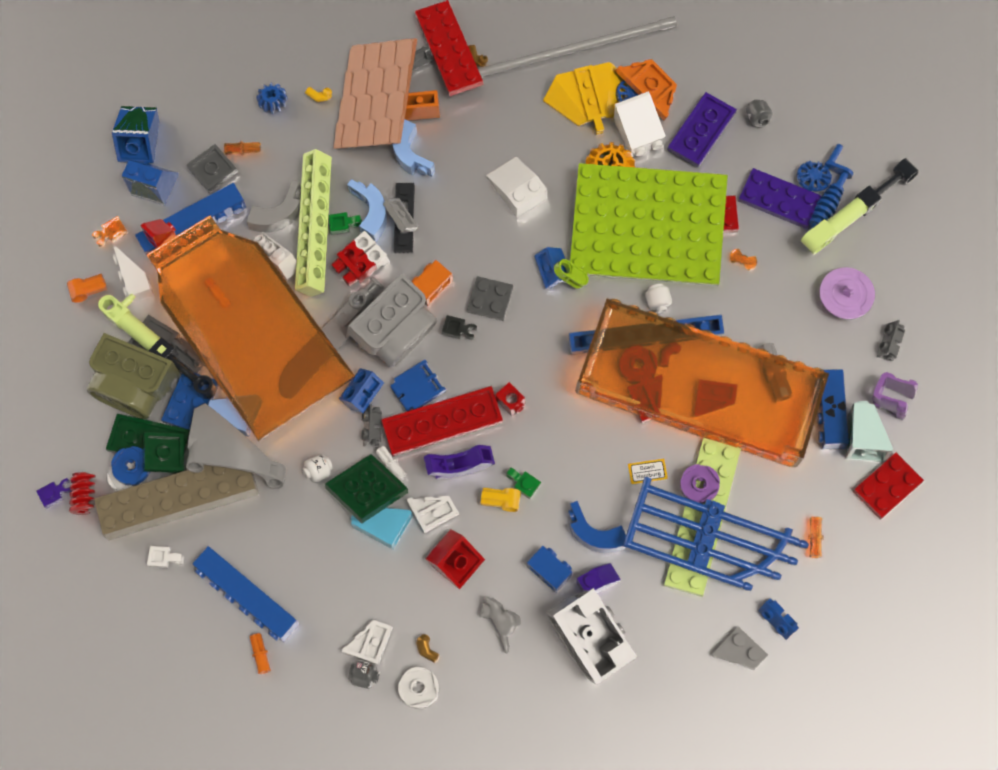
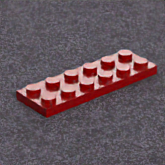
(449, 48)
(442, 421)

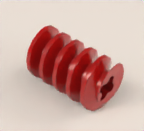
(80, 493)

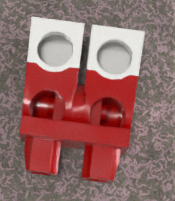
(360, 259)

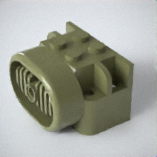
(129, 376)

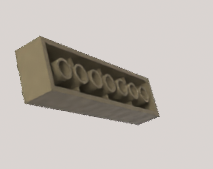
(172, 499)

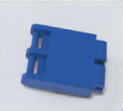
(417, 386)

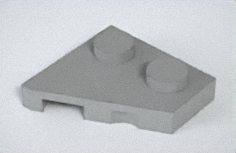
(740, 650)

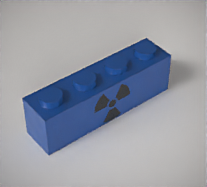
(833, 413)

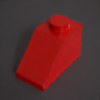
(158, 232)

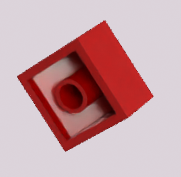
(455, 558)

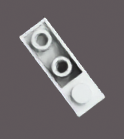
(280, 257)
(133, 276)

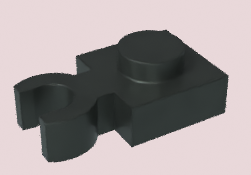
(456, 327)

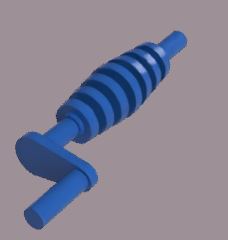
(830, 199)

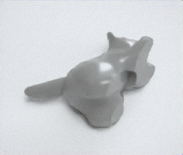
(504, 620)

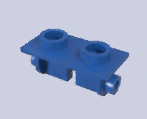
(772, 613)

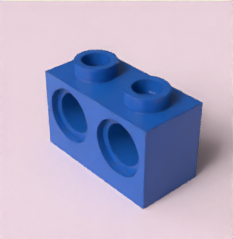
(361, 390)

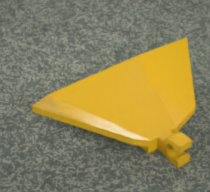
(586, 94)

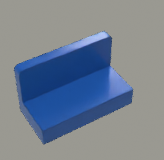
(546, 260)

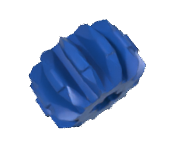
(272, 98)

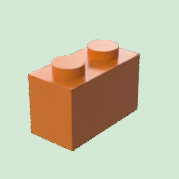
(422, 105)
(433, 281)

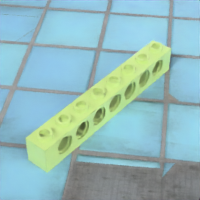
(313, 223)

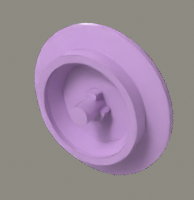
(847, 293)

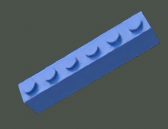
(217, 205)
(246, 594)

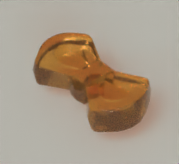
(737, 257)

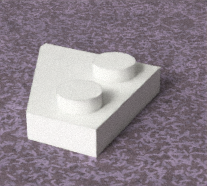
(432, 511)
(370, 643)

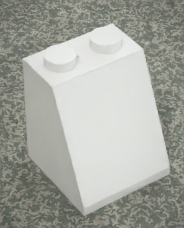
(639, 124)

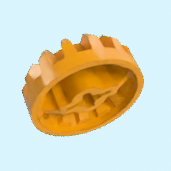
(626, 155)

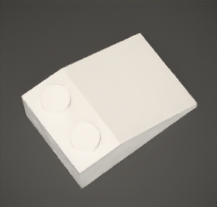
(518, 186)

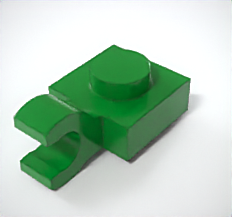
(341, 222)
(525, 483)

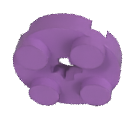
(700, 473)

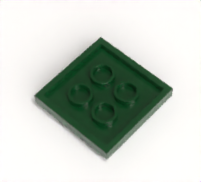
(366, 488)

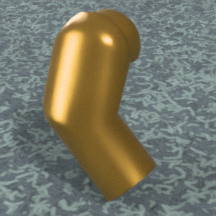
(480, 60)
(424, 648)

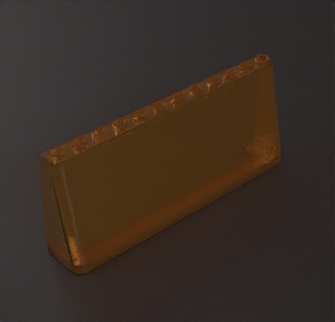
(702, 383)

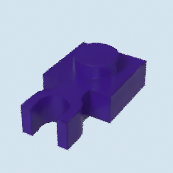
(52, 493)

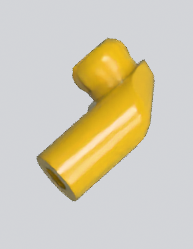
(325, 95)

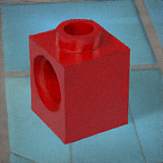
(507, 392)

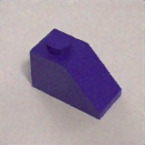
(598, 578)

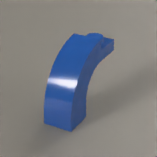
(593, 539)

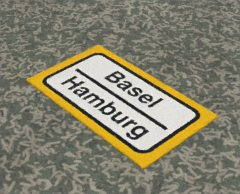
(653, 469)

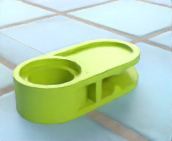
(575, 276)

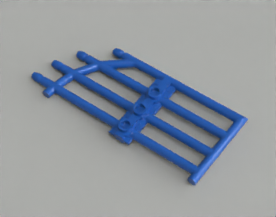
(705, 537)

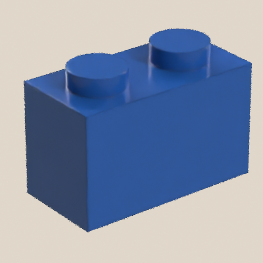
(550, 569)

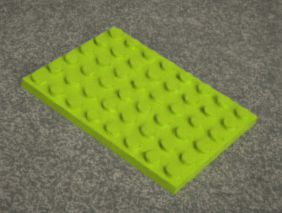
(649, 224)

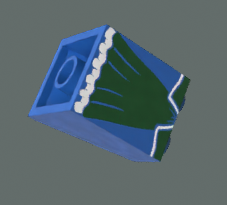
(136, 134)
(149, 181)

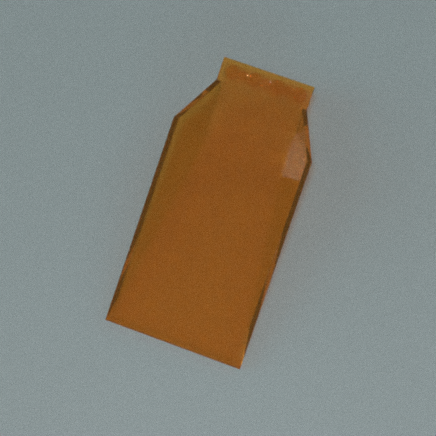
(255, 340)

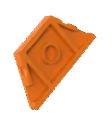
(650, 77)

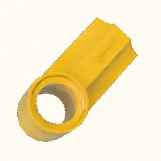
(505, 499)

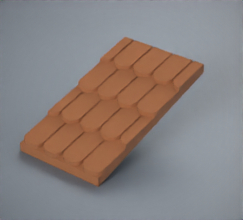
(375, 94)

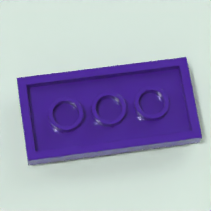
(701, 129)
(779, 198)

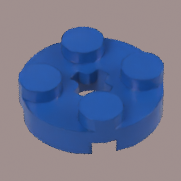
(120, 469)

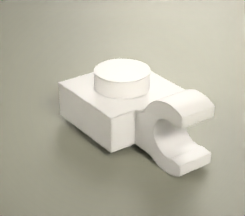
(162, 556)

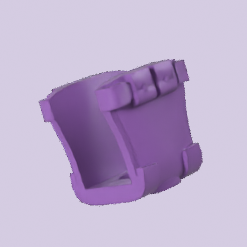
(904, 387)

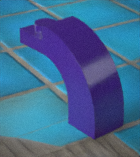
(459, 464)

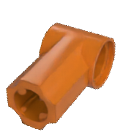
(82, 288)

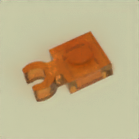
(112, 230)

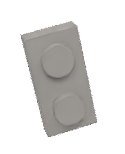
(400, 215)

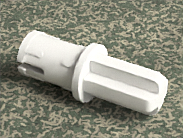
(391, 463)

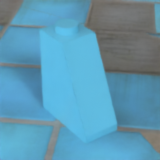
(385, 526)

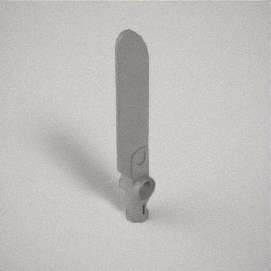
(337, 327)

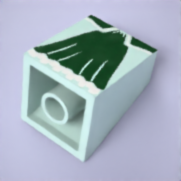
(867, 434)

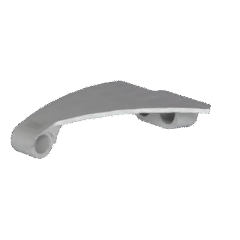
(221, 444)

